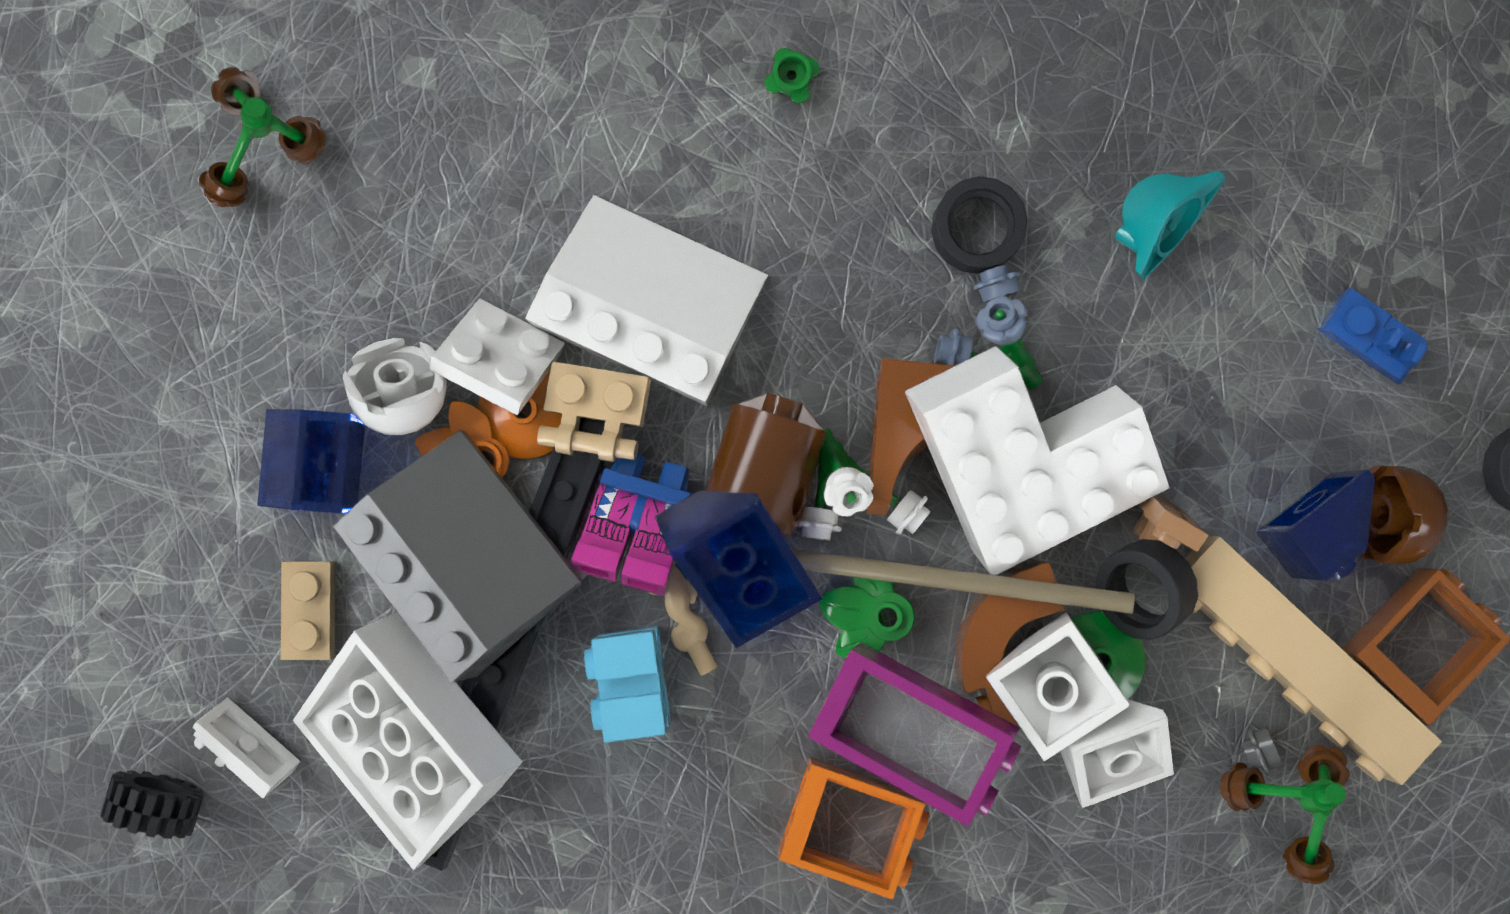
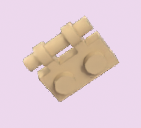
(599, 396)

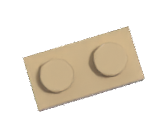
(308, 610)

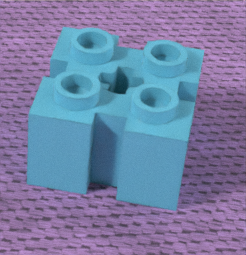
(630, 684)

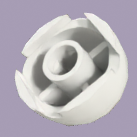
(394, 387)

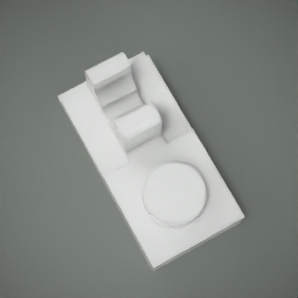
(244, 747)

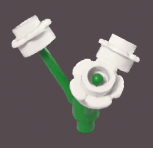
(848, 491)

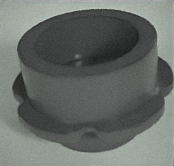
(1261, 751)

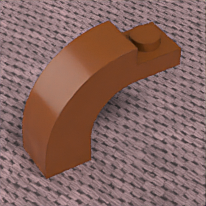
(987, 631)

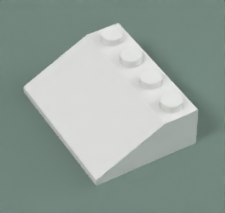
(647, 299)
(404, 738)

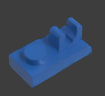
(1373, 335)

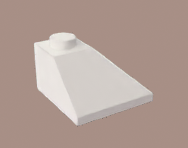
(1056, 687)
(1120, 754)

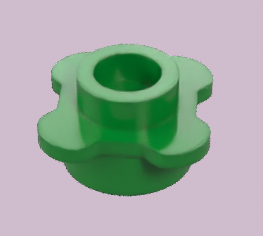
(786, 62)

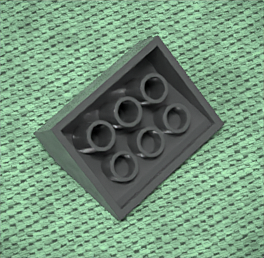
(458, 556)

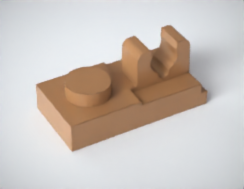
(1168, 524)

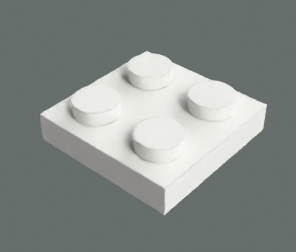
(497, 356)

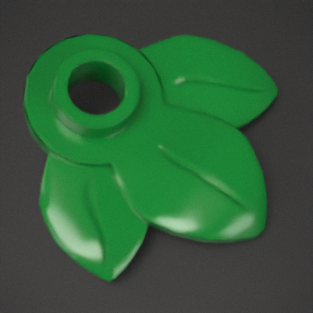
(859, 614)

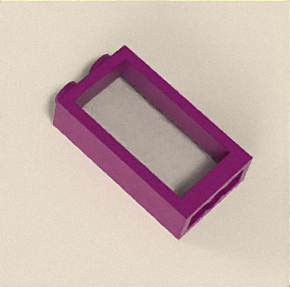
(916, 734)

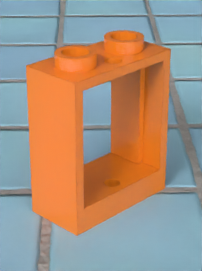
(897, 864)

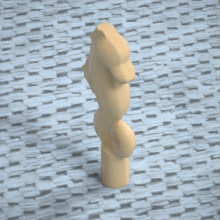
(691, 628)

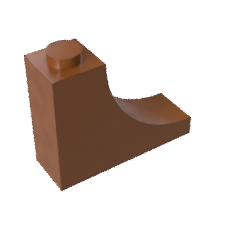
(895, 427)

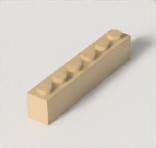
(1308, 664)

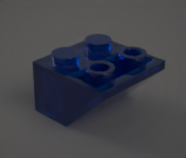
(311, 460)

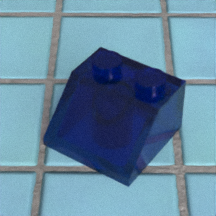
(1323, 527)

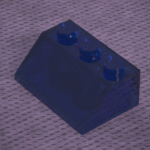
(737, 561)

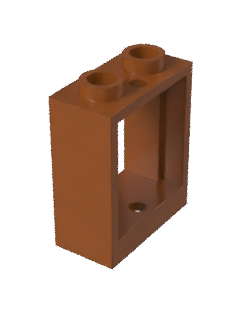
(1461, 669)

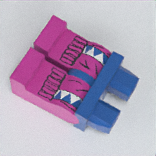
(628, 507)

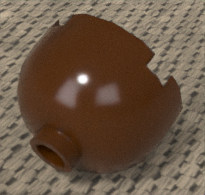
(1405, 516)

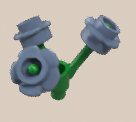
(1001, 322)

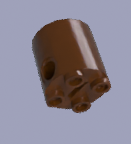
(769, 451)

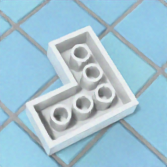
(1028, 481)

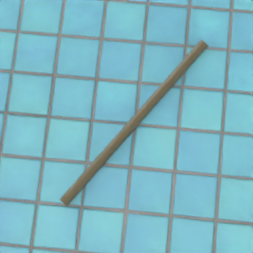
(967, 581)

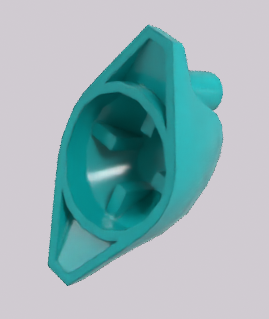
(1162, 213)

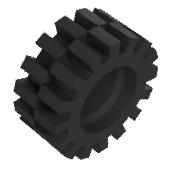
(152, 804)

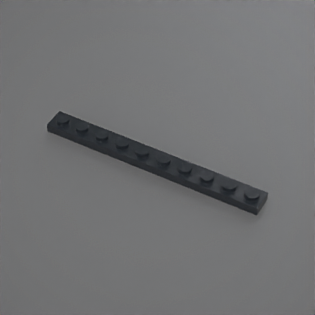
(559, 512)

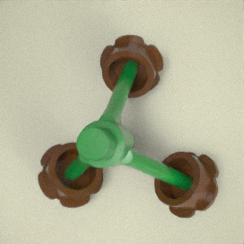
(239, 94)
(1325, 775)

